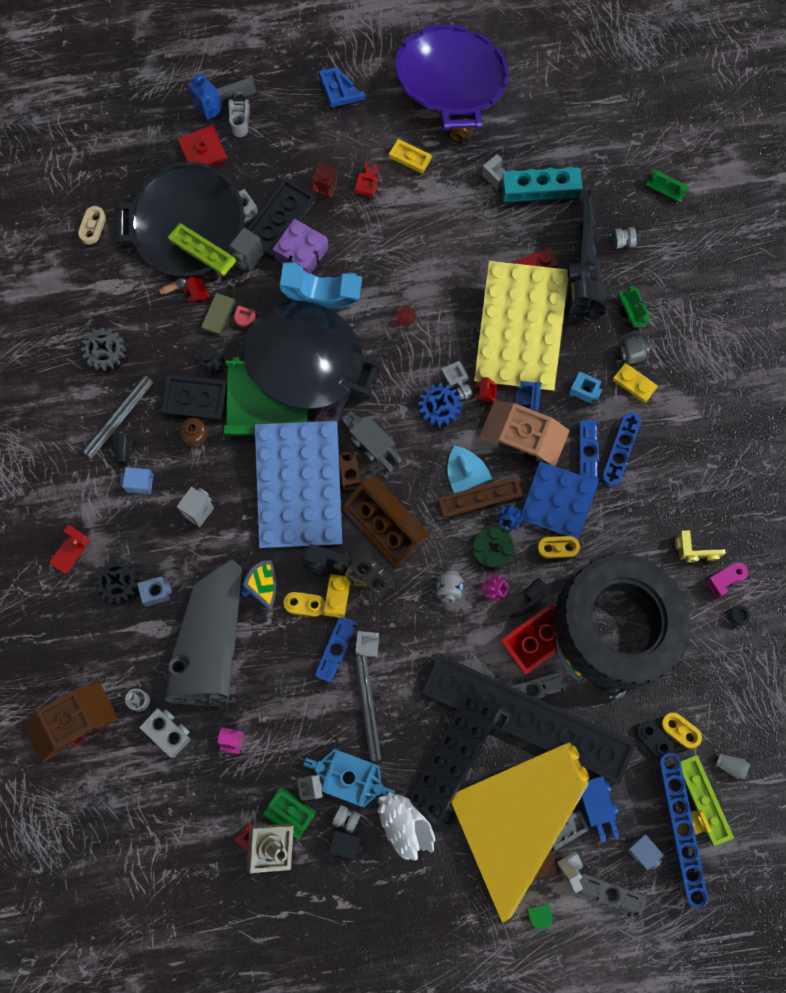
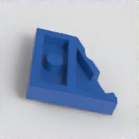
(338, 88)

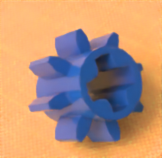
(509, 518)

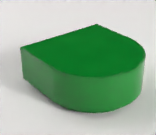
(540, 916)

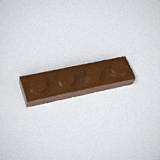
(480, 497)

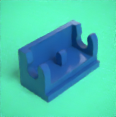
(529, 395)

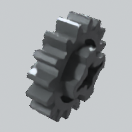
(101, 357)

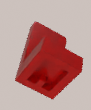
(69, 550)

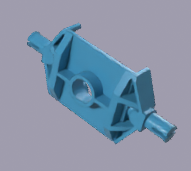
(366, 783)

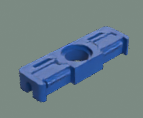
(588, 438)
(329, 662)

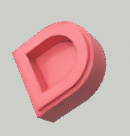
(244, 317)

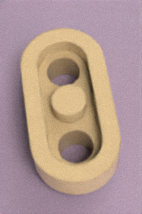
(92, 226)

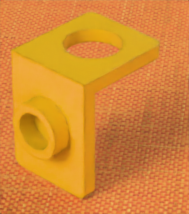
(699, 822)

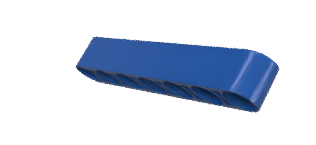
(687, 839)

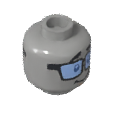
(449, 586)

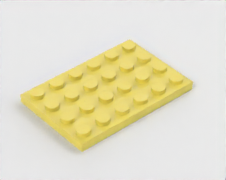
(521, 324)

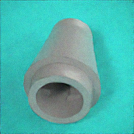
(733, 765)

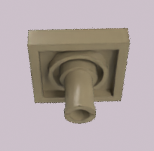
(270, 848)

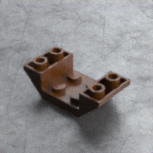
(69, 719)

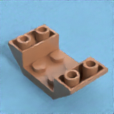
(525, 431)

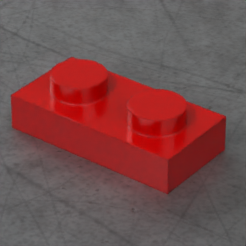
(542, 259)

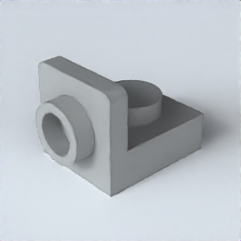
(309, 787)
(570, 869)

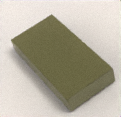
(218, 314)

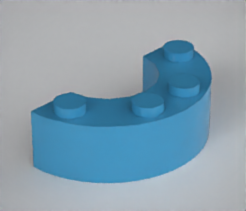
(325, 291)

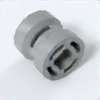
(624, 237)
(134, 698)
(341, 817)

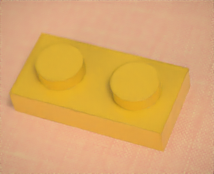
(410, 156)
(635, 383)
(337, 596)

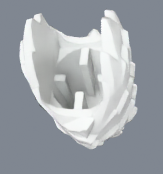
(405, 826)

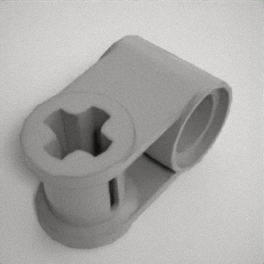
(239, 114)

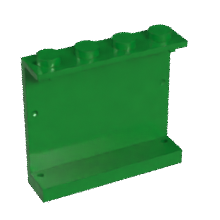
(250, 406)

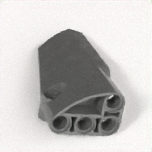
(207, 641)

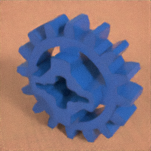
(445, 409)

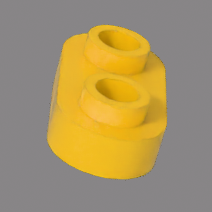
(558, 547)
(304, 604)
(681, 729)

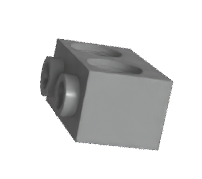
(162, 736)

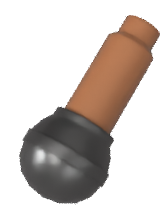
(178, 284)

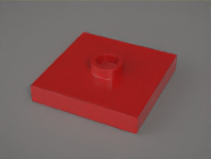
(203, 147)

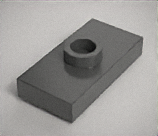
(236, 90)
(573, 828)

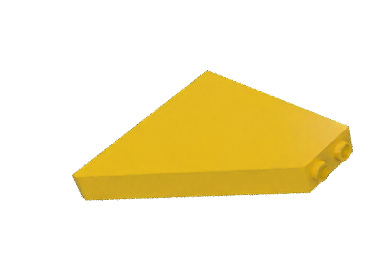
(517, 820)

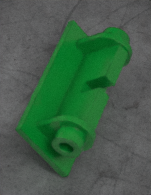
(667, 185)
(636, 314)

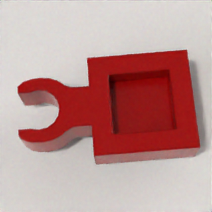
(367, 182)

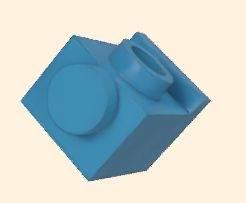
(585, 381)

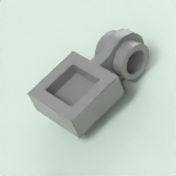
(456, 375)

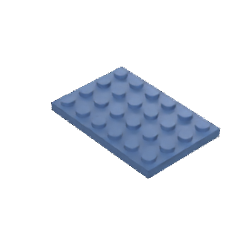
(298, 484)

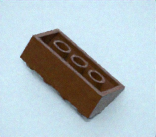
(385, 521)

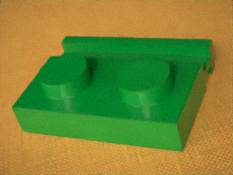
(289, 810)

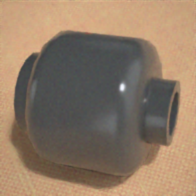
(634, 350)

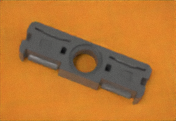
(545, 685)
(626, 899)

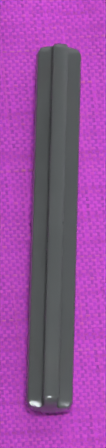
(117, 417)
(368, 708)

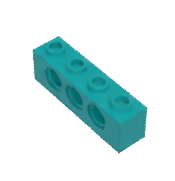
(534, 191)

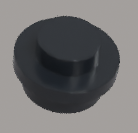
(739, 615)

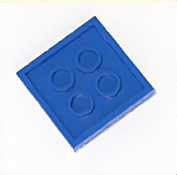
(559, 500)

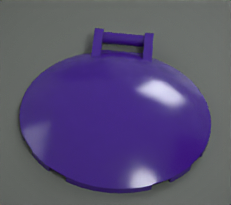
(452, 72)

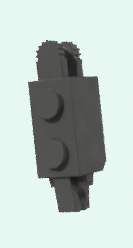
(371, 439)

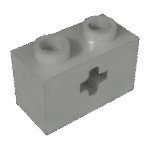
(196, 506)

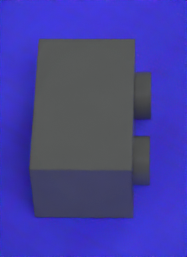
(246, 250)

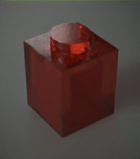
(325, 179)

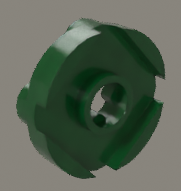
(493, 536)

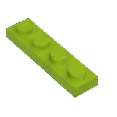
(202, 249)
(705, 800)

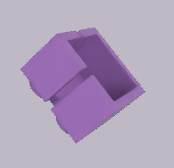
(300, 244)

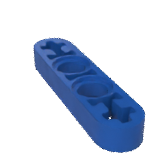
(621, 449)

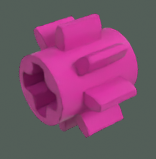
(495, 587)

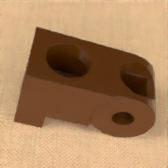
(349, 471)

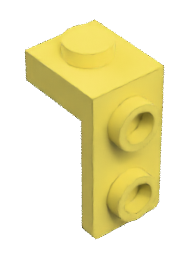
(683, 544)

